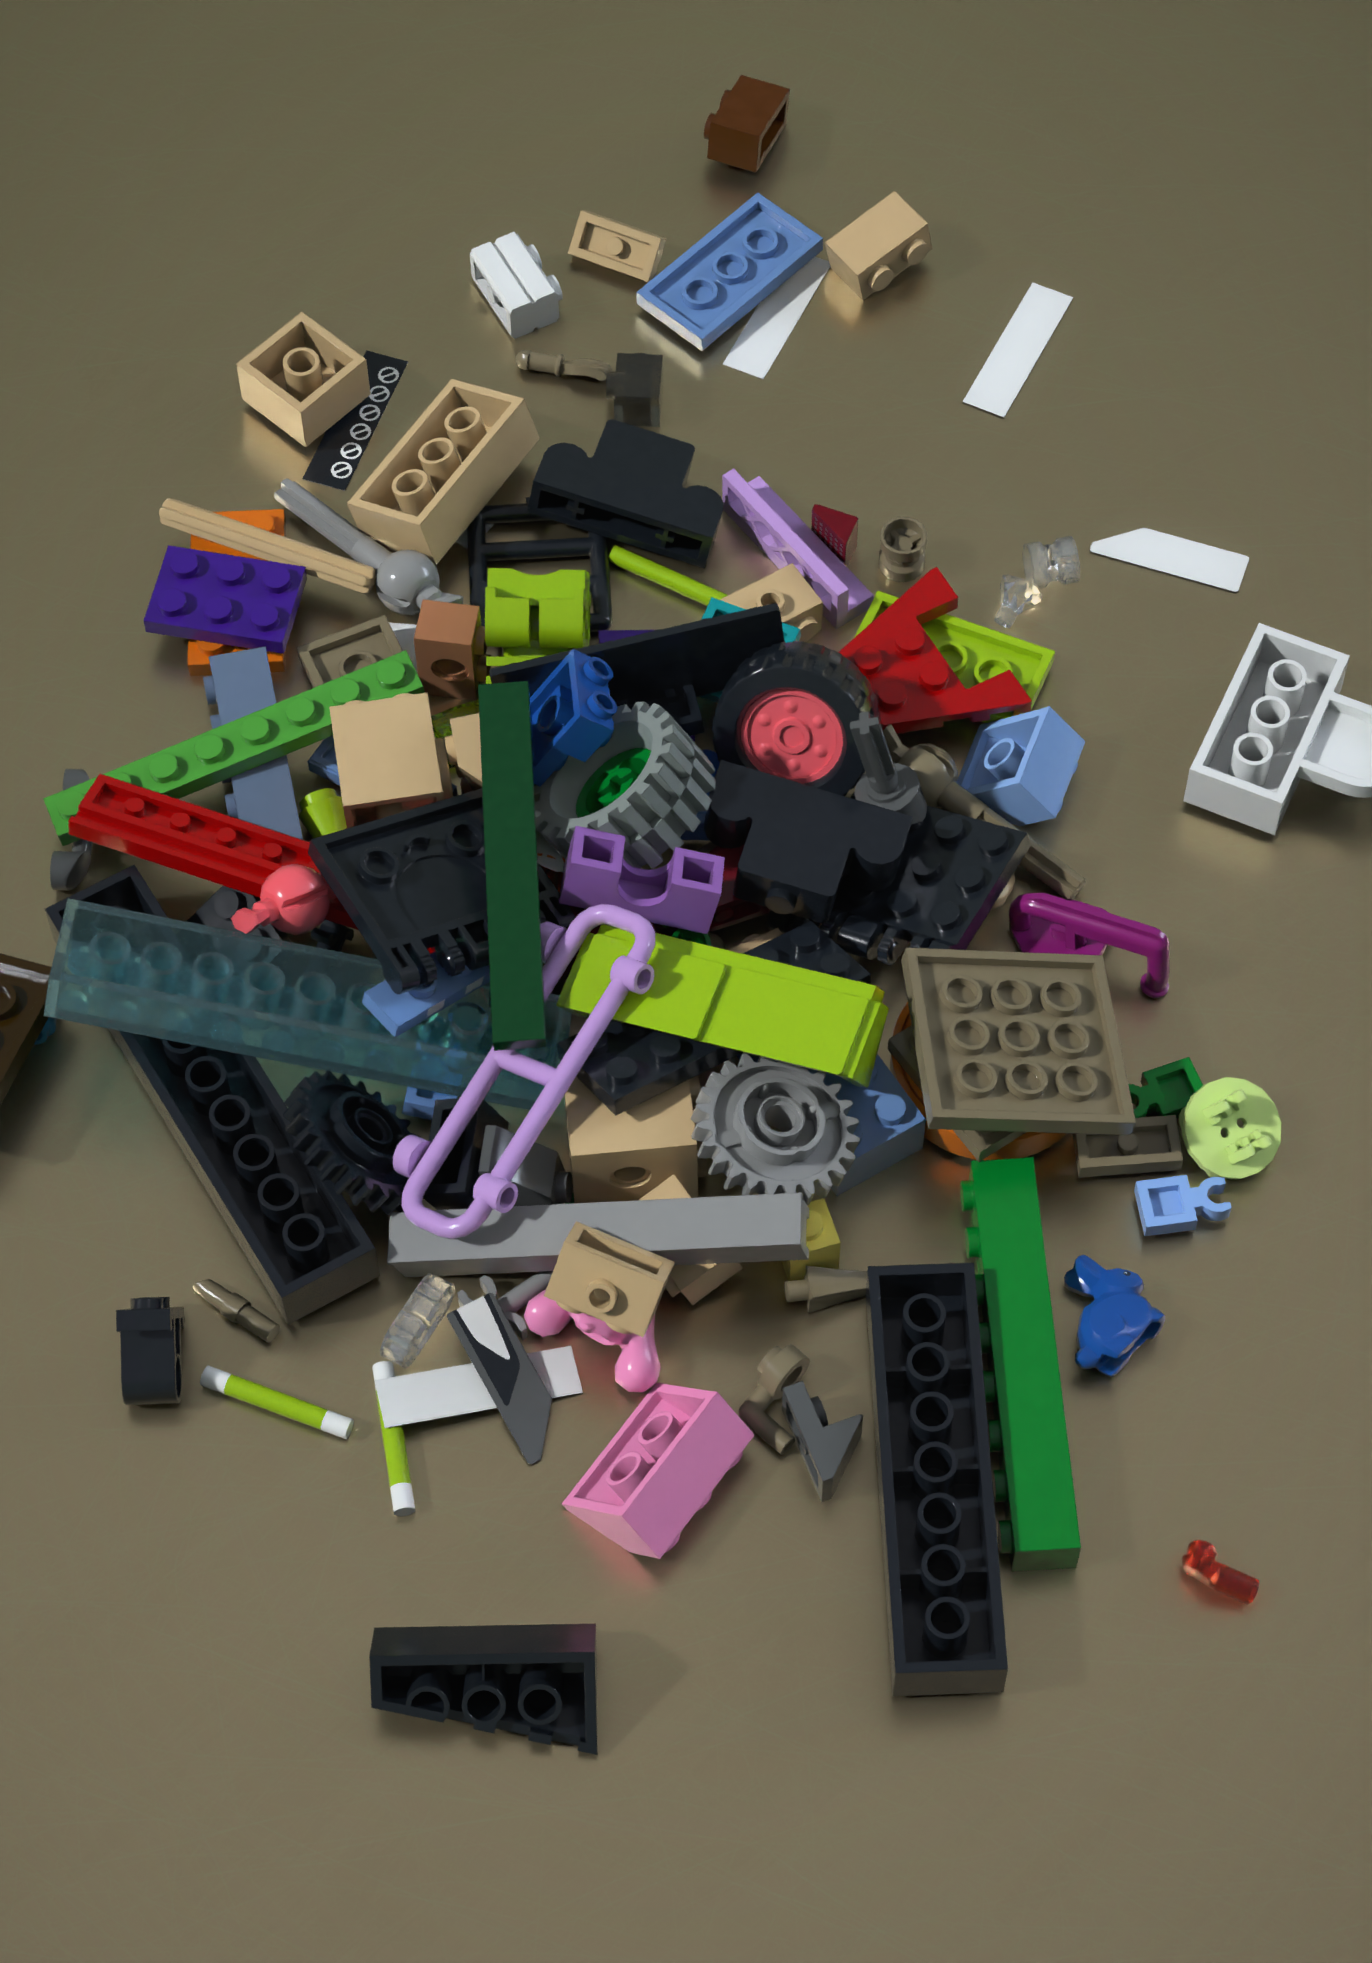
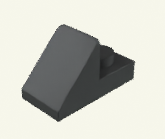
(822, 1446)

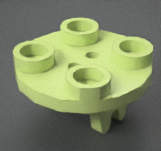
(1219, 1107)

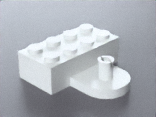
(1281, 726)

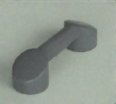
(68, 867)

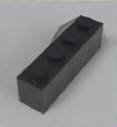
(492, 1676)

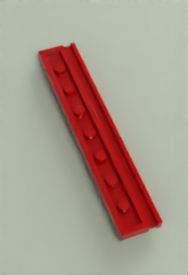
(189, 838)

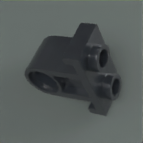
(150, 1351)

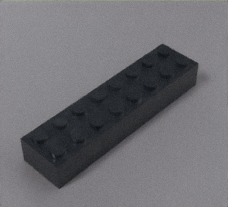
(935, 1481)

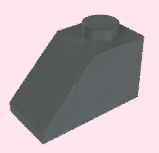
(540, 1176)

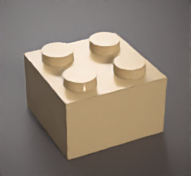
(303, 379)

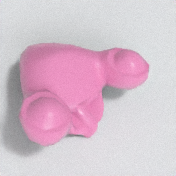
(638, 1362)

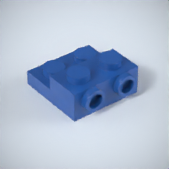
(571, 713)

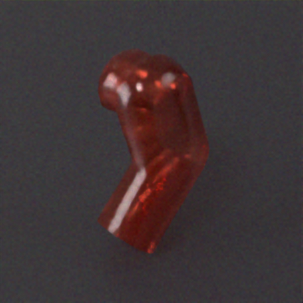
(1203, 1567)

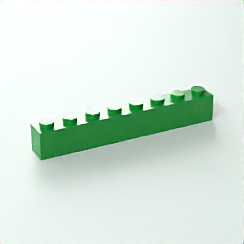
(1022, 1365)

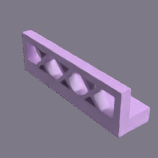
(789, 540)

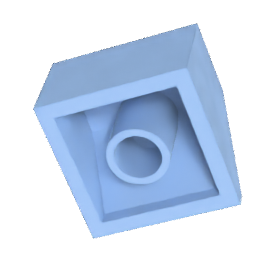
(1023, 765)

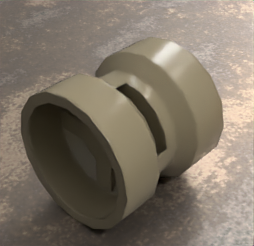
(902, 549)

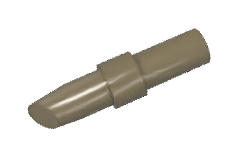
(237, 1309)

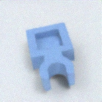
(1173, 1207)

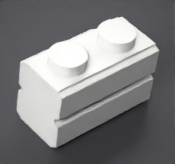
(515, 284)

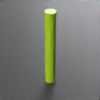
(663, 576)

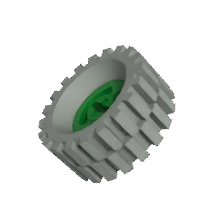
(636, 786)

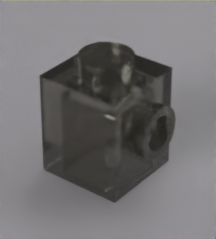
(637, 389)

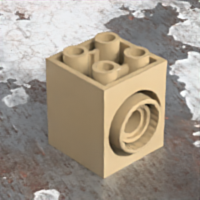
(388, 757)
(634, 1150)

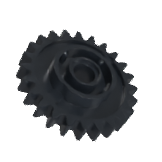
(349, 1138)

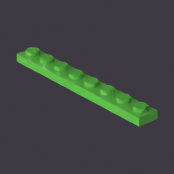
(247, 740)

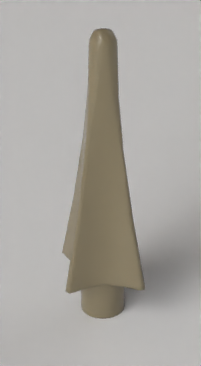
(826, 1287)

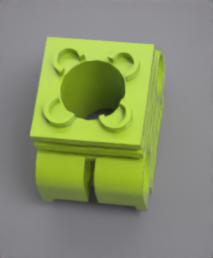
(535, 614)

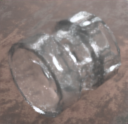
(1051, 562)

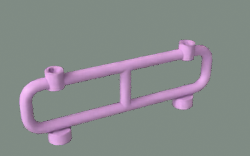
(422, 1159)

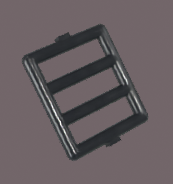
(480, 552)

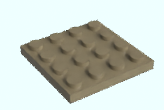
(1016, 1042)

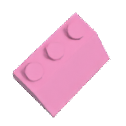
(660, 1468)

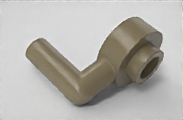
(777, 1370)

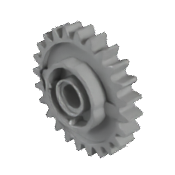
(735, 1131)

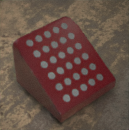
(836, 531)

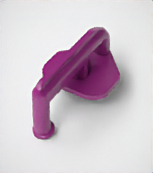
(1072, 927)

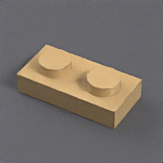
(617, 245)

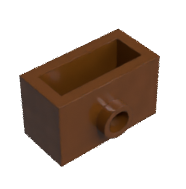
(747, 123)

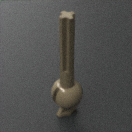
(938, 782)

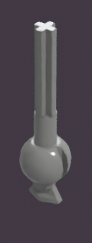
(401, 576)

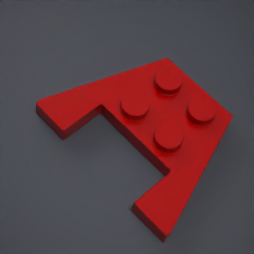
(911, 675)

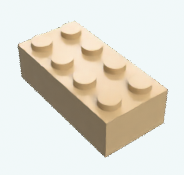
(444, 469)

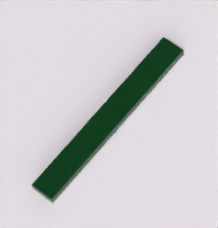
(511, 867)

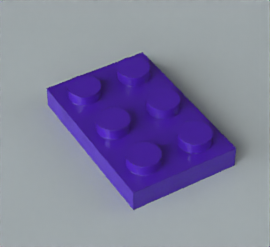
(225, 599)

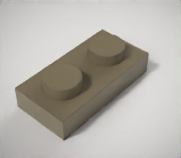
(1149, 1148)

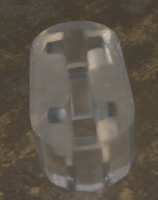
(417, 1320)

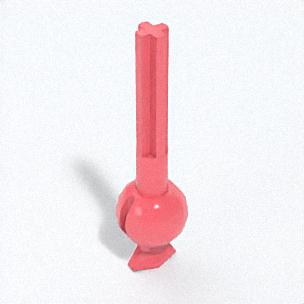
(291, 901)

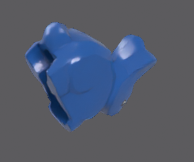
(1116, 1319)

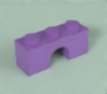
(674, 895)

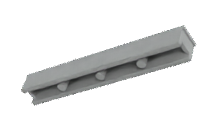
(677, 1229)

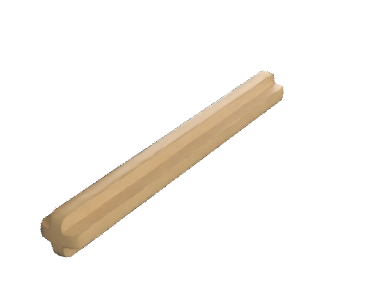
(267, 545)

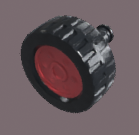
(792, 715)

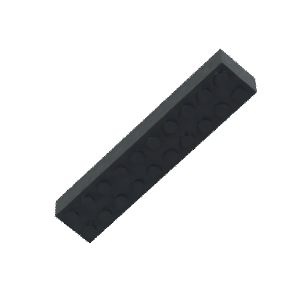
(237, 1142)

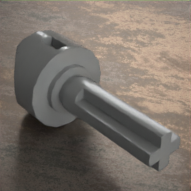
(885, 782)

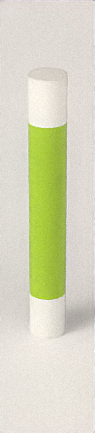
(277, 1402)
(395, 1453)

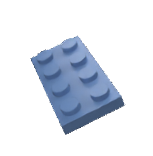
(729, 271)

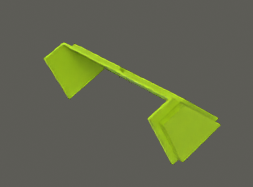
(738, 1003)

